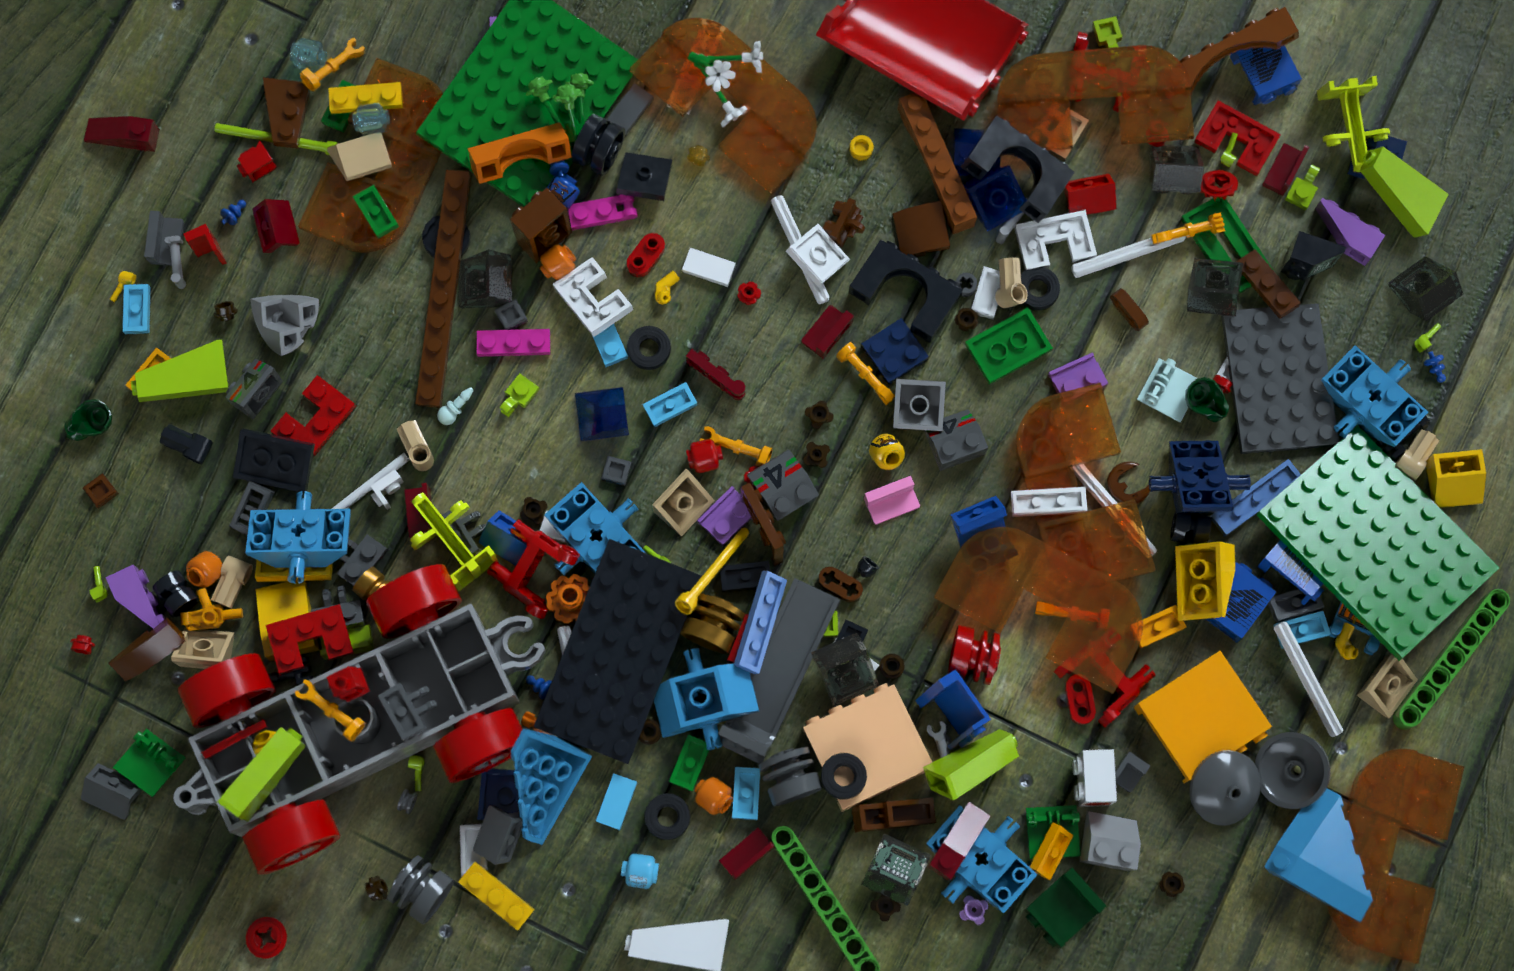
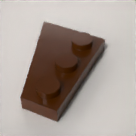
(286, 110)
(769, 536)

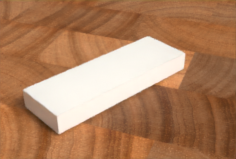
(1048, 501)

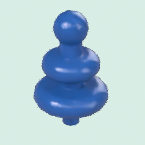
(559, 168)
(229, 215)
(1436, 367)
(539, 685)

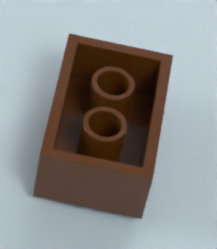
(540, 224)

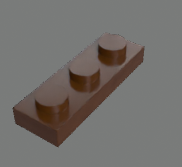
(1268, 284)

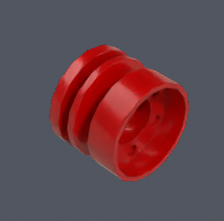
(974, 654)

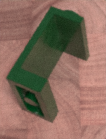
(1064, 908)

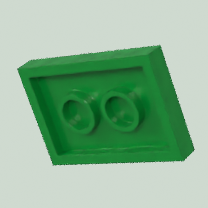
(1008, 346)

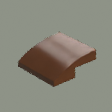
(921, 229)

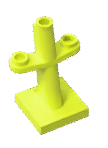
(1355, 134)
(471, 565)

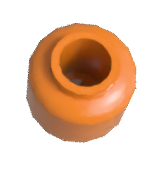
(557, 262)
(204, 569)
(713, 796)

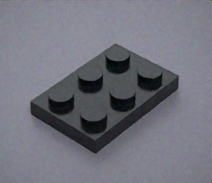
(273, 460)

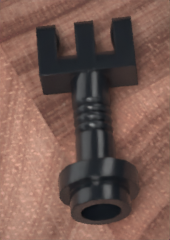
(1423, 424)
(297, 674)

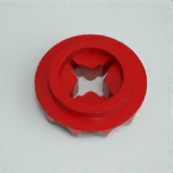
(1222, 178)
(254, 941)

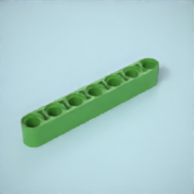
(1461, 653)
(815, 894)

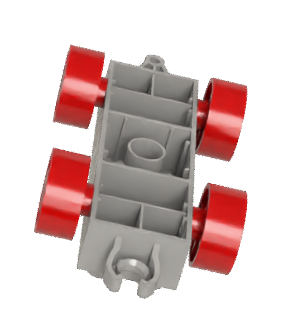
(439, 650)

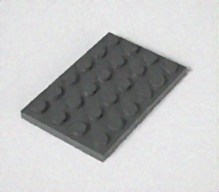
(1278, 380)

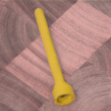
(688, 601)

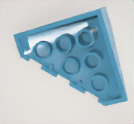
(545, 778)
(1321, 859)

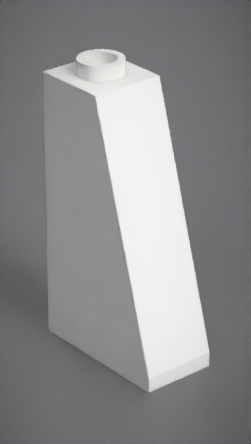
(687, 945)

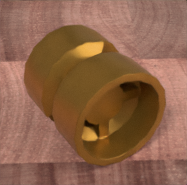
(369, 582)

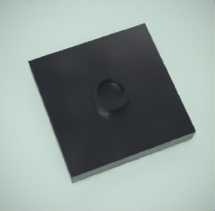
(644, 176)

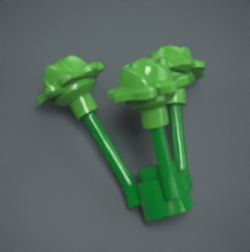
(565, 94)

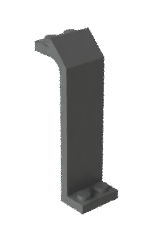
(787, 658)

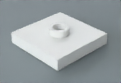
(817, 255)

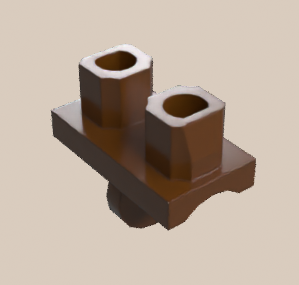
(847, 223)

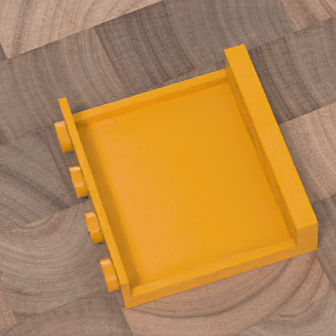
(1204, 714)

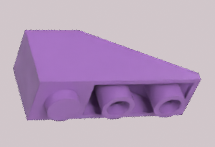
(1349, 231)
(131, 591)

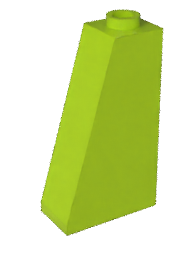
(1404, 190)
(186, 375)
(971, 764)
(262, 774)

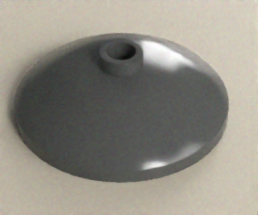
(1277, 775)
(1216, 780)

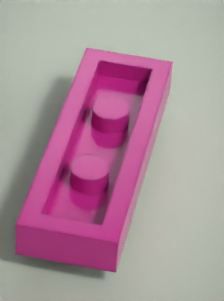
(513, 342)

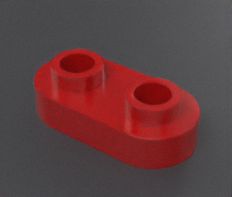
(647, 254)
(1080, 700)

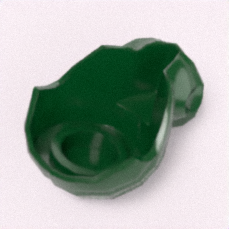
(1207, 399)
(88, 419)

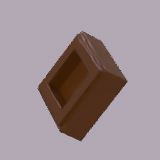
(100, 490)

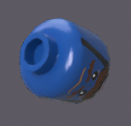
(564, 189)

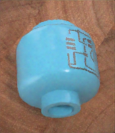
(640, 871)

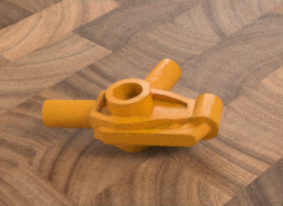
(209, 616)

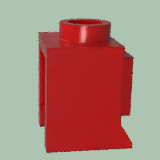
(255, 162)
(348, 683)

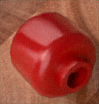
(704, 456)

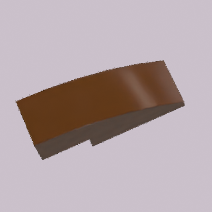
(147, 650)
(893, 814)

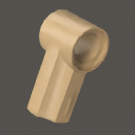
(1011, 289)
(415, 444)
(1414, 458)
(233, 575)

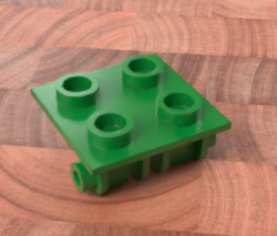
(149, 762)
(1040, 820)

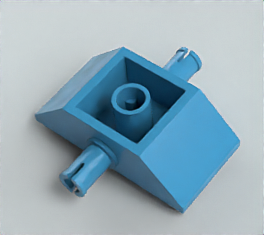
(1391, 412)
(581, 515)
(298, 536)
(728, 697)
(1003, 875)

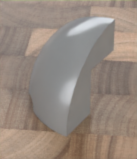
(284, 320)

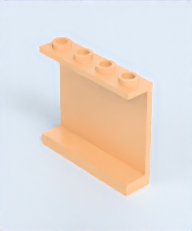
(878, 734)

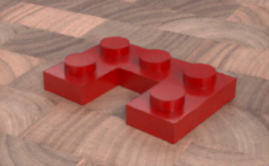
(1256, 136)
(332, 413)
(321, 623)

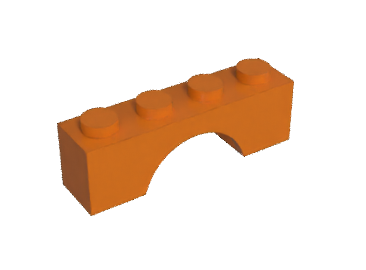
(544, 143)

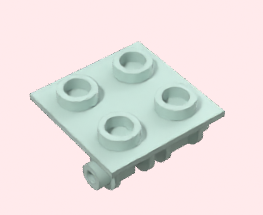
(1167, 389)

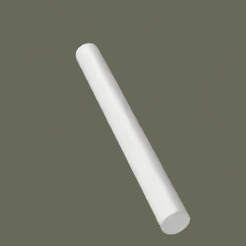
(366, 487)

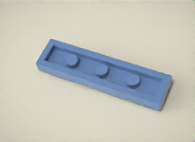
(1253, 500)
(760, 622)

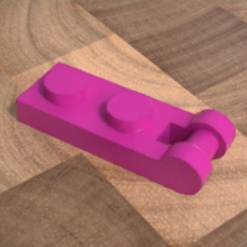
(601, 212)

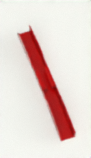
(233, 739)

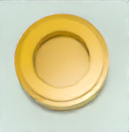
(861, 147)

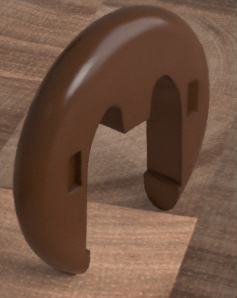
(1117, 489)

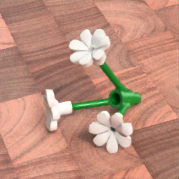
(719, 73)

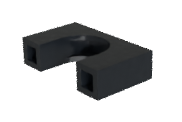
(1048, 173)
(889, 262)

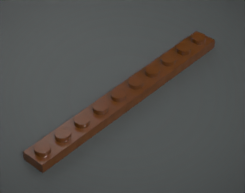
(443, 289)

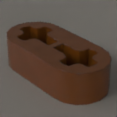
(1129, 309)
(843, 579)

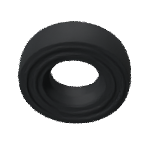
(1051, 282)
(644, 333)
(854, 764)
(656, 805)

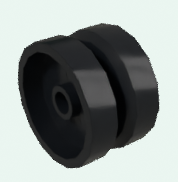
(598, 144)

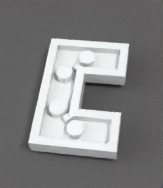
(1070, 227)
(593, 314)

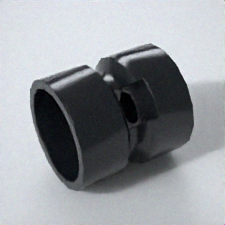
(1190, 528)
(174, 592)

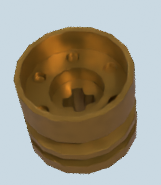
(714, 619)

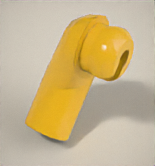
(662, 287)
(1344, 644)

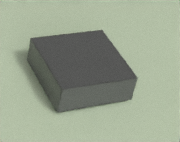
(511, 315)
(616, 471)

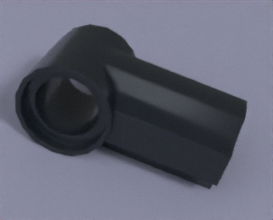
(192, 446)

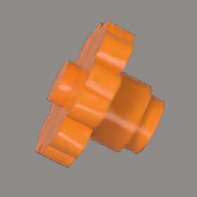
(567, 597)

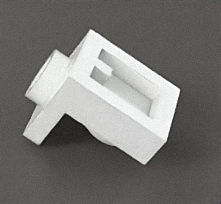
(387, 484)

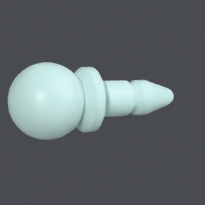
(448, 414)

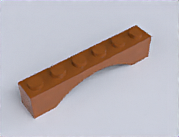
(1270, 32)
(948, 185)

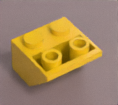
(1457, 478)

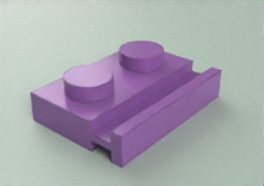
(1077, 374)
(725, 516)

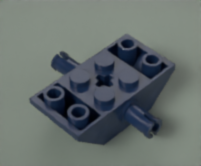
(1198, 478)

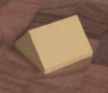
(360, 156)
(682, 503)
(203, 648)
(1388, 685)

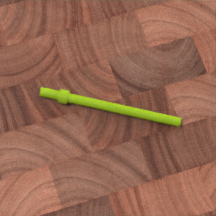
(267, 136)

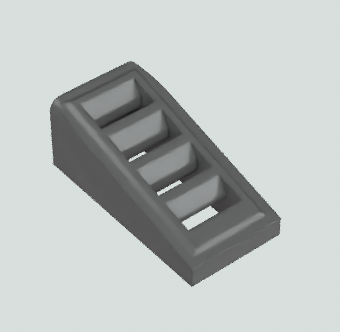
(247, 496)

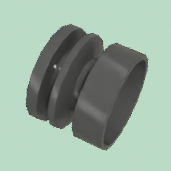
(790, 776)
(417, 887)

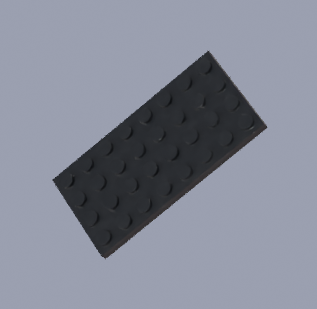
(617, 652)

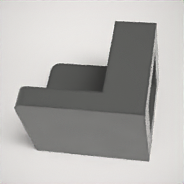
(1130, 771)

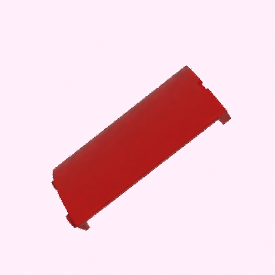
(932, 47)

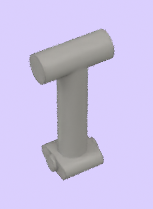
(1007, 228)
(174, 243)

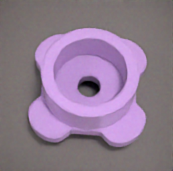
(967, 912)

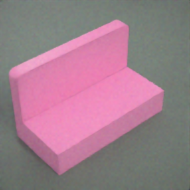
(891, 500)

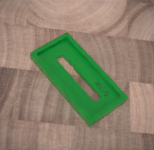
(1234, 232)

